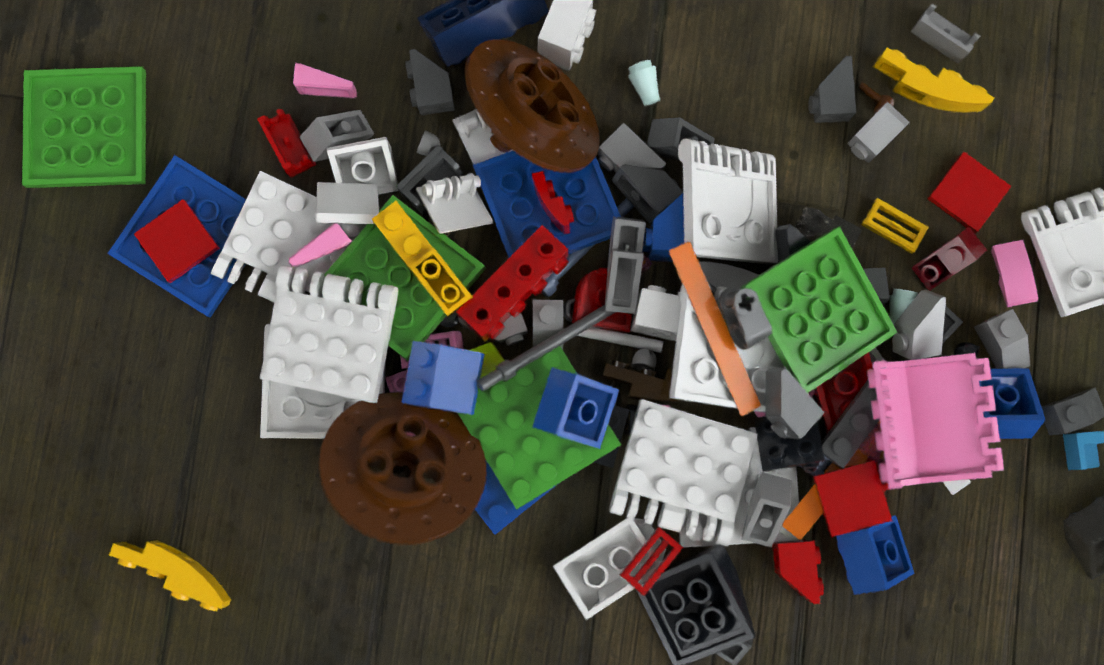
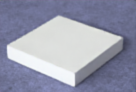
(346, 203)

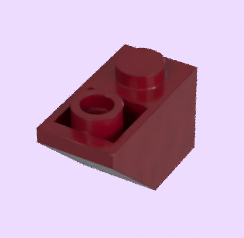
(949, 259)

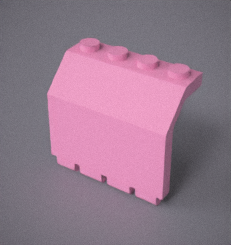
(935, 420)

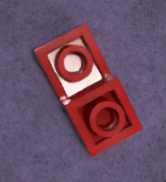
(555, 208)

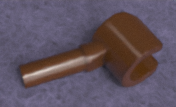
(880, 100)

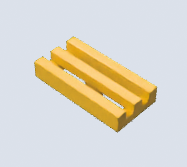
(889, 235)

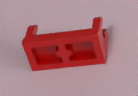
(286, 143)

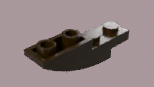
(642, 385)

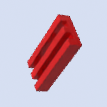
(643, 589)

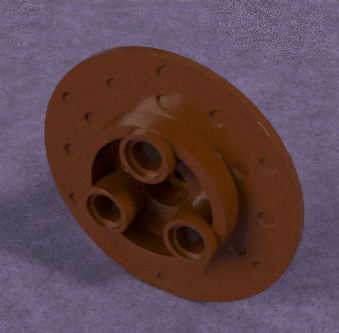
(531, 106)
(398, 501)

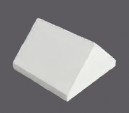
(365, 164)

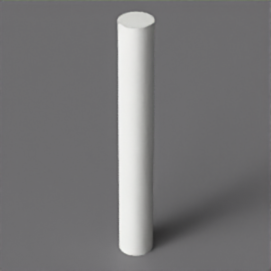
(622, 339)

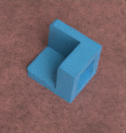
(1082, 449)

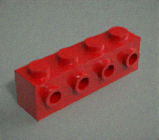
(513, 284)

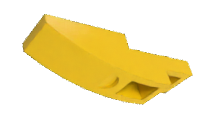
(942, 91)
(421, 258)
(184, 575)

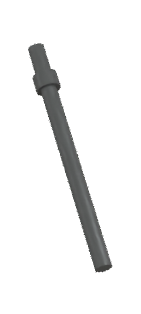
(508, 369)

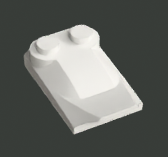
(594, 569)

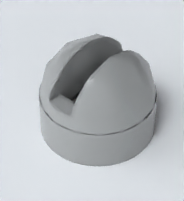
(428, 143)
(644, 359)

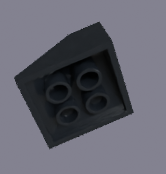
(699, 606)

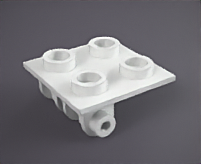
(476, 137)
(454, 203)

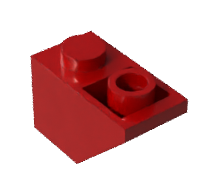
(797, 566)

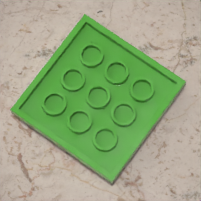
(84, 127)
(374, 260)
(821, 309)
(520, 455)

